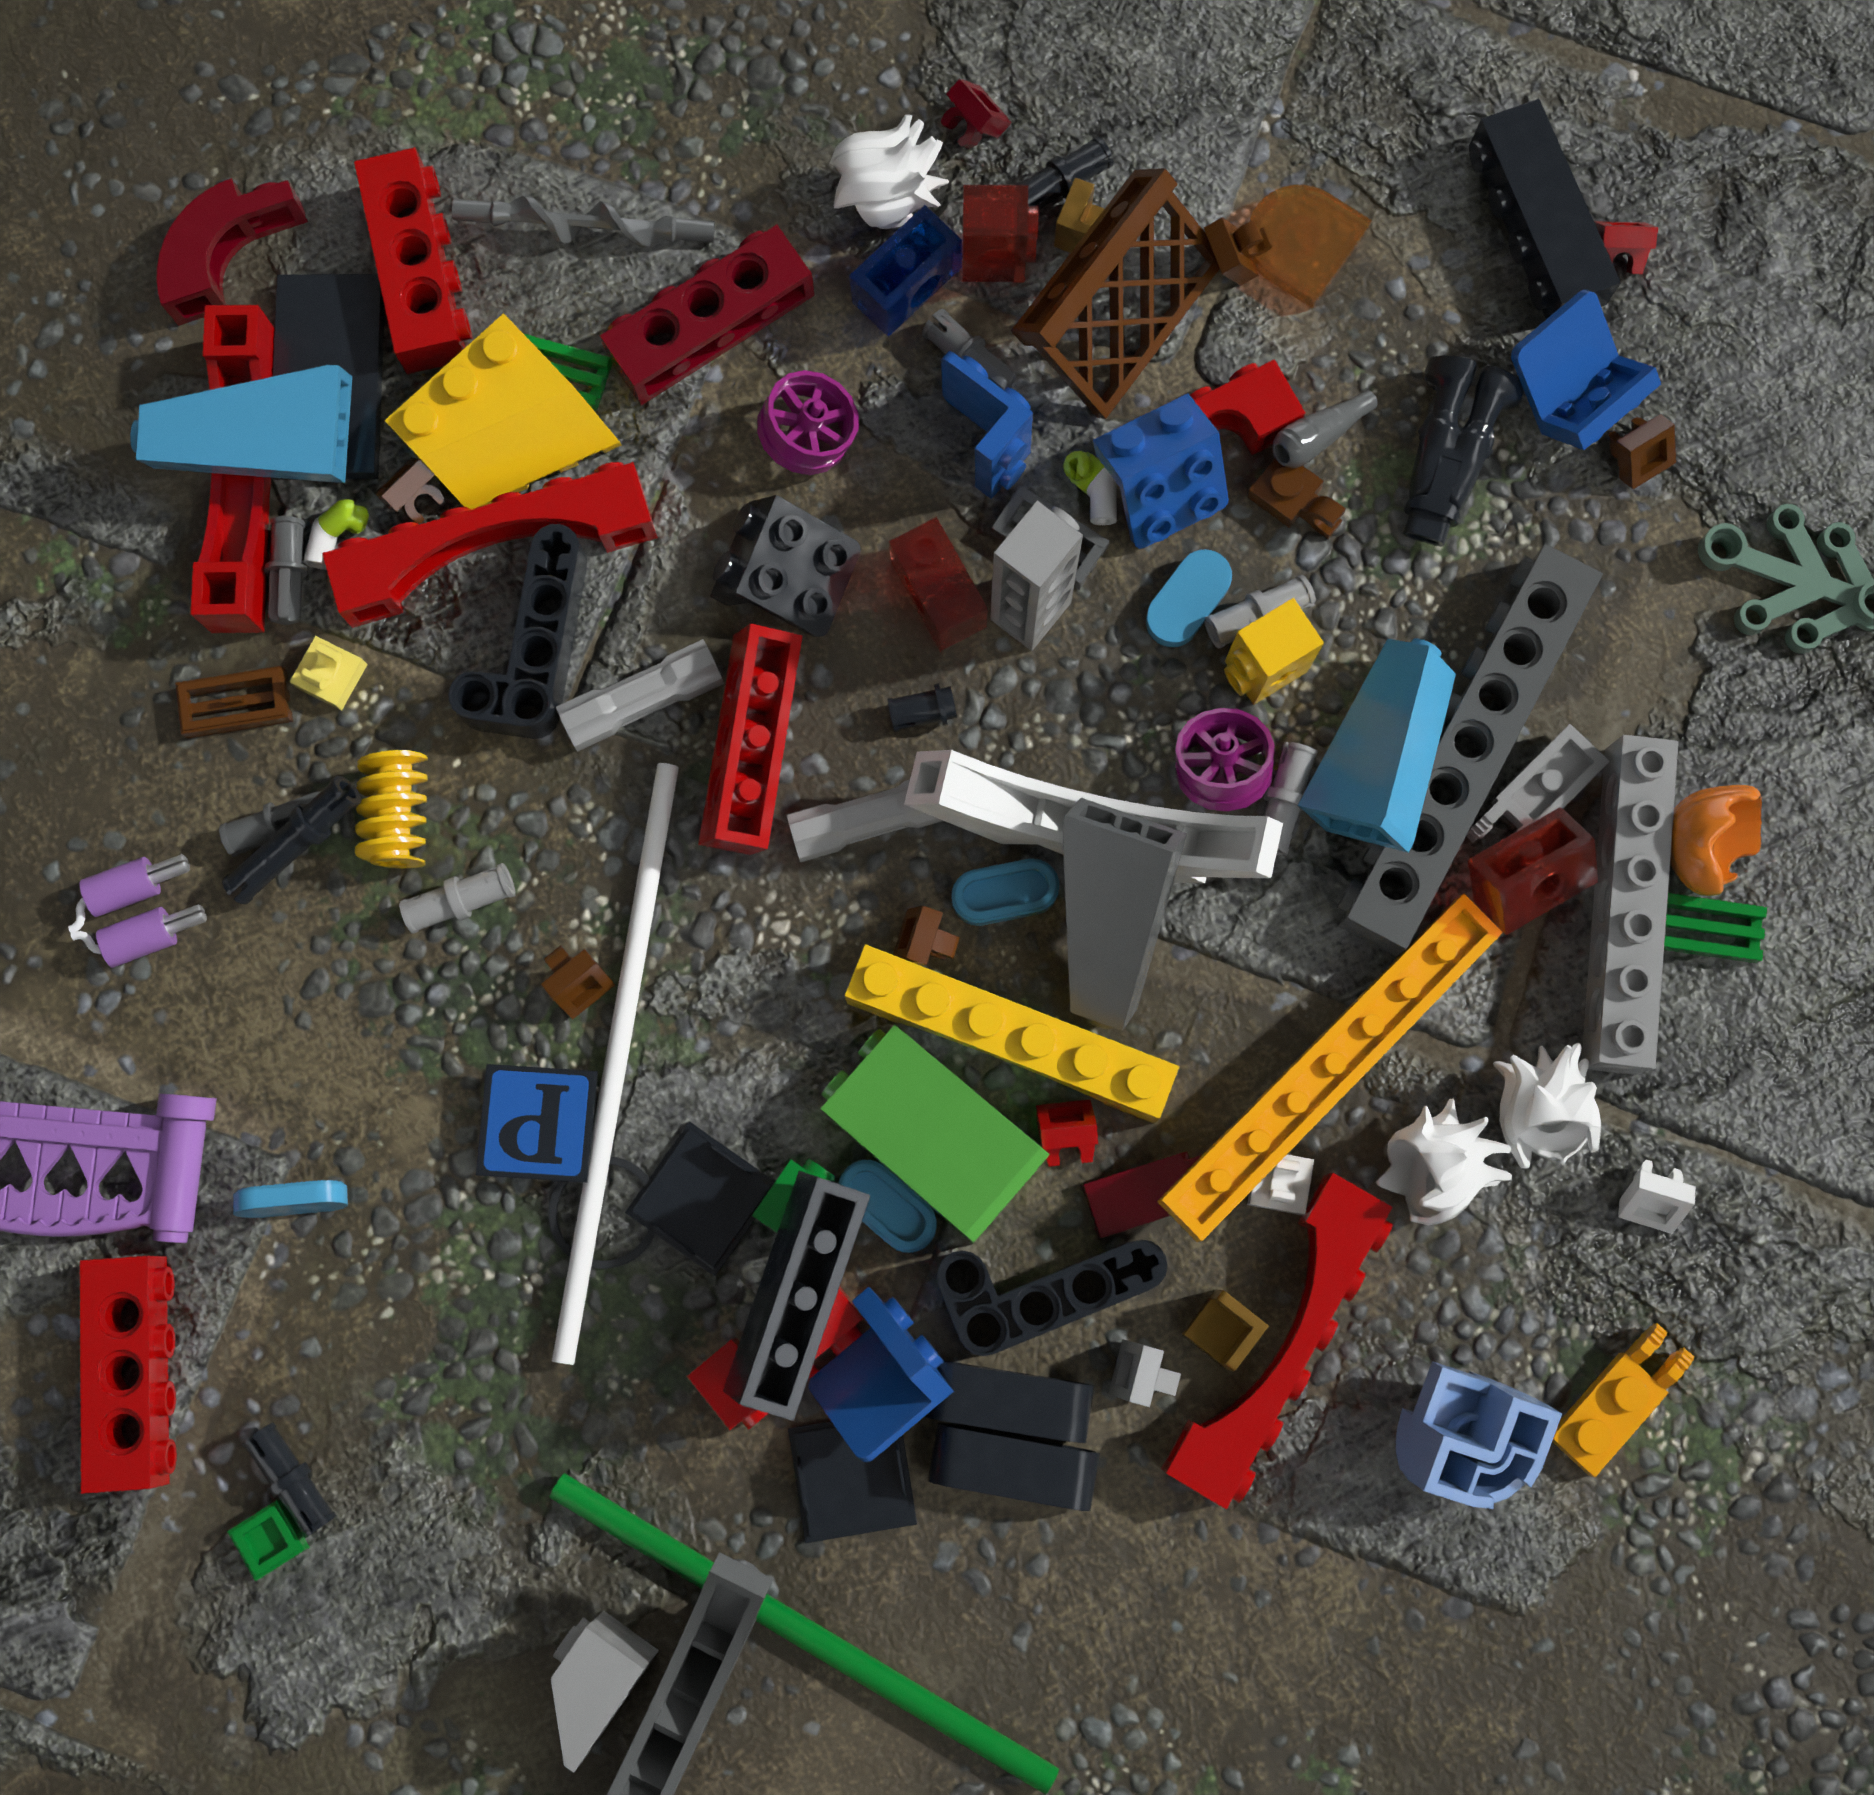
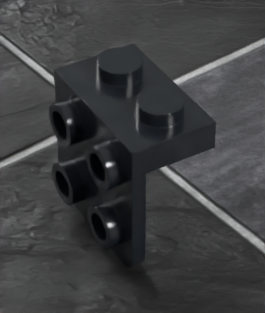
(786, 565)

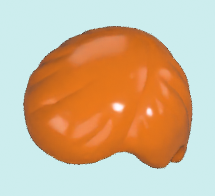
(1712, 832)

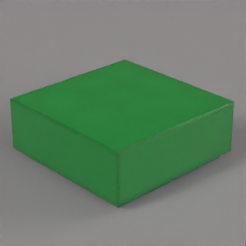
(268, 1540)

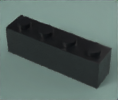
(1541, 207)
(796, 1295)

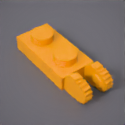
(1618, 1403)

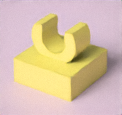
(328, 673)

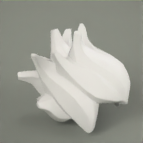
(887, 173)
(1548, 1106)
(1441, 1165)

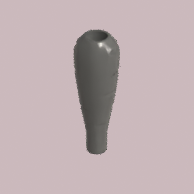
(1312, 434)

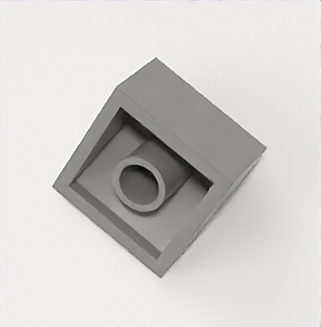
(594, 1679)

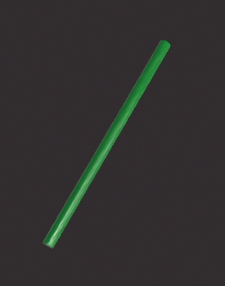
(814, 1639)

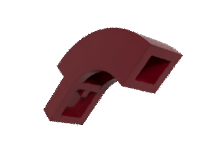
(210, 235)

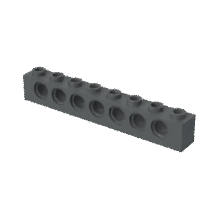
(1565, 590)

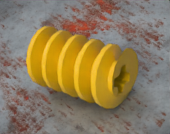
(389, 808)

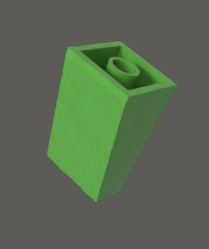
(932, 1131)

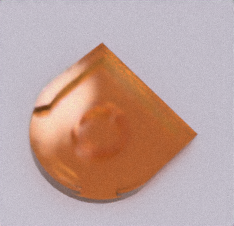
(1309, 239)

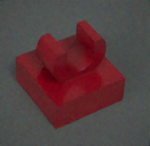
(977, 109)

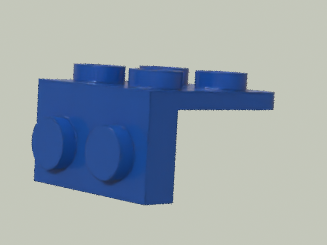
(1576, 376)
(997, 411)
(1166, 469)
(880, 1380)

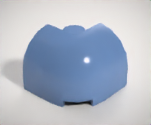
(1473, 1438)

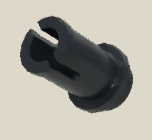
(922, 708)

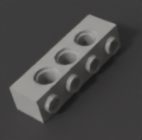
(1035, 573)

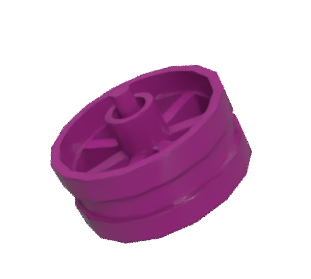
(807, 422)
(1217, 734)

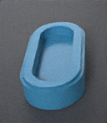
(1188, 598)
(1005, 892)
(290, 1199)
(893, 1208)

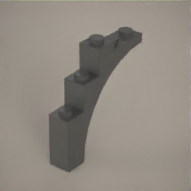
(693, 1679)

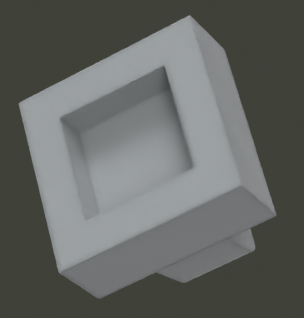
(1140, 1373)

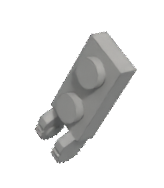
(1545, 783)

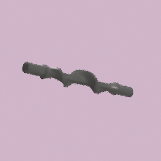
(566, 226)

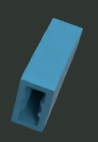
(258, 428)
(1385, 749)

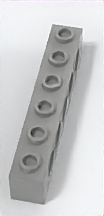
(1630, 905)

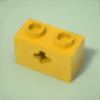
(1272, 652)

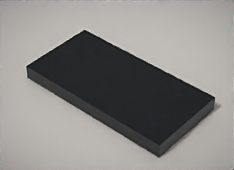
(340, 324)

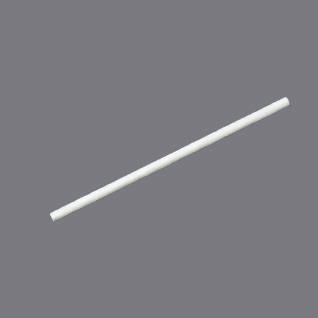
(615, 1065)

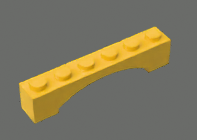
(1011, 1032)

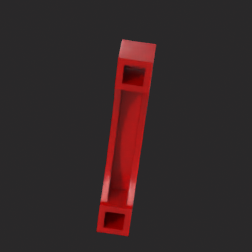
(230, 568)
(379, 573)
(1340, 1231)

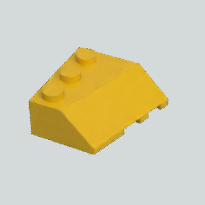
(499, 419)

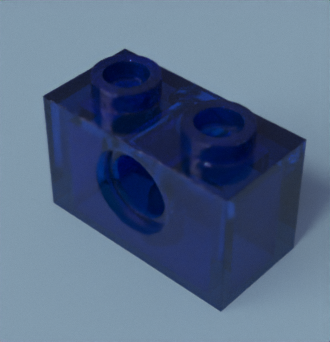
(906, 270)

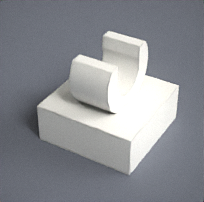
(1285, 1186)
(1657, 1199)

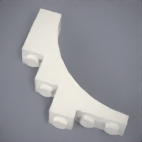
(1032, 812)

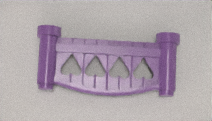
(161, 1148)

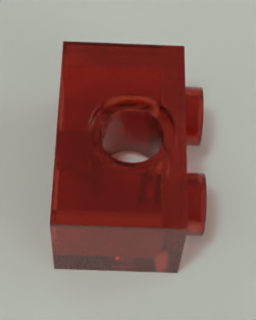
(998, 233)
(938, 584)
(1533, 870)

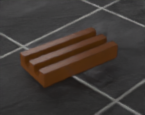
(279, 696)

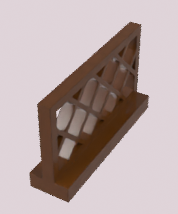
(1100, 256)

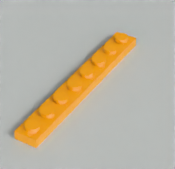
(1329, 1068)

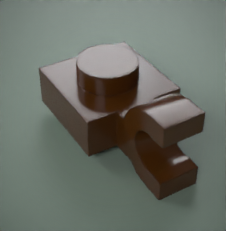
(1293, 494)

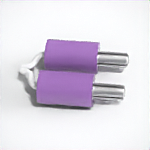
(124, 887)

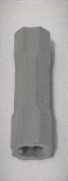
(605, 711)
(832, 827)

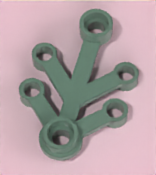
(1807, 579)

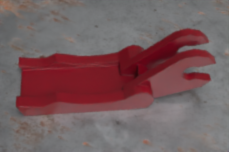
(1132, 1195)

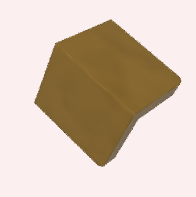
(1076, 215)
(1225, 1330)

